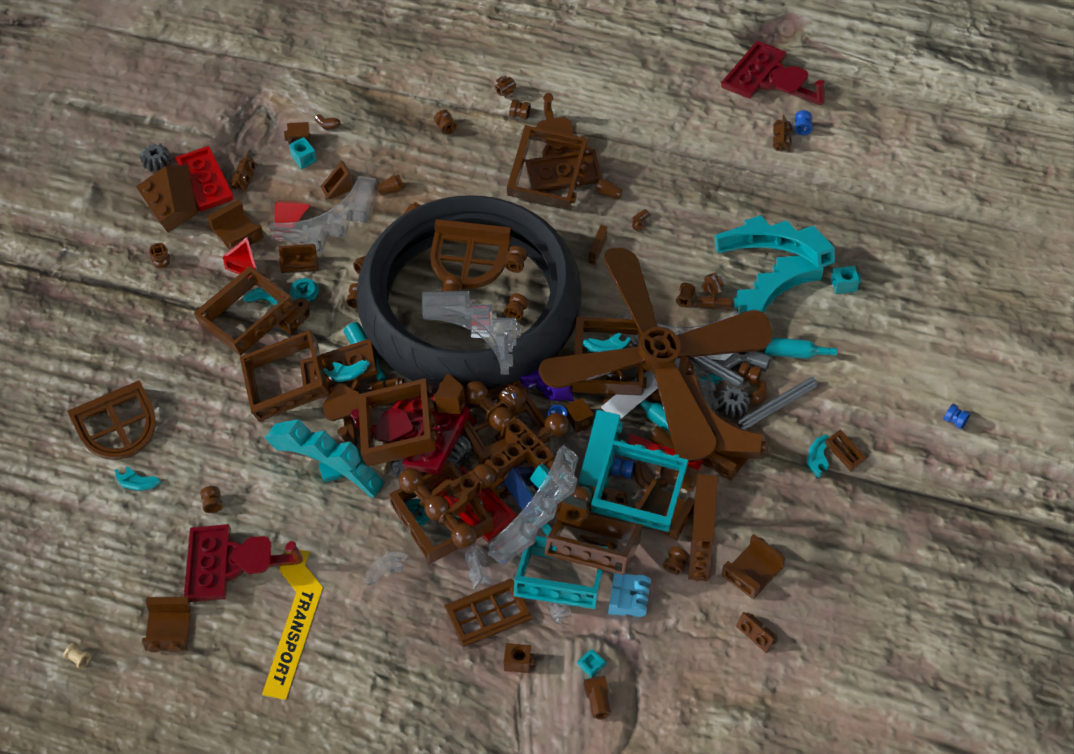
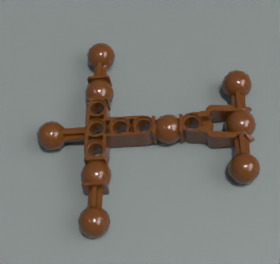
(484, 475)

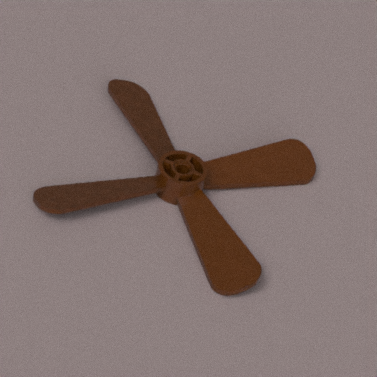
(658, 352)

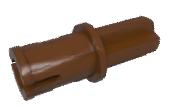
(714, 302)

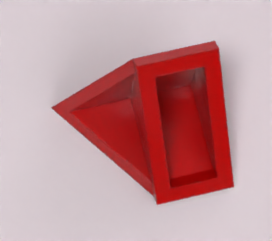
(289, 211)
(239, 258)

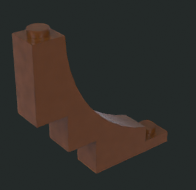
(729, 439)

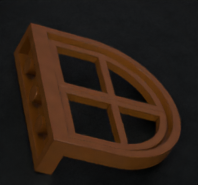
(471, 234)
(107, 403)

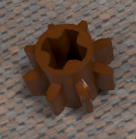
(505, 86)
(713, 283)

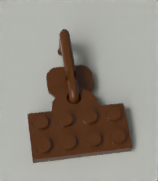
(557, 165)
(344, 394)

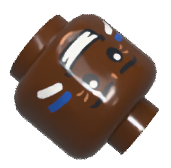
(512, 398)

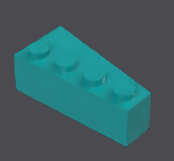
(606, 427)

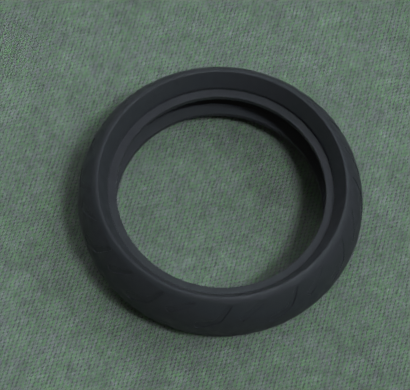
(414, 234)

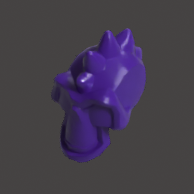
(551, 393)

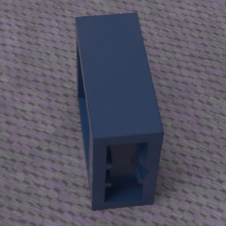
(517, 484)

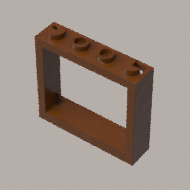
(551, 137)
(231, 294)
(613, 326)
(290, 399)
(403, 448)
(703, 527)
(432, 554)
(591, 554)

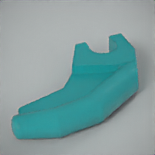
(258, 294)
(611, 344)
(344, 373)
(816, 456)
(134, 482)

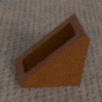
(337, 182)

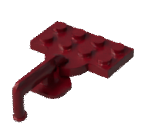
(763, 70)
(396, 426)
(216, 560)

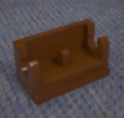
(298, 258)
(671, 476)

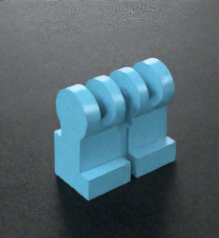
(629, 595)

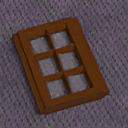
(487, 612)

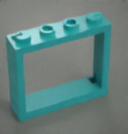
(631, 514)
(552, 590)

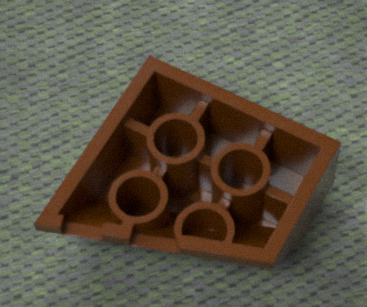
(170, 195)

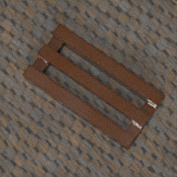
(598, 244)
(842, 452)

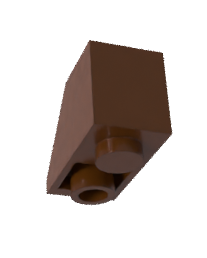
(450, 396)

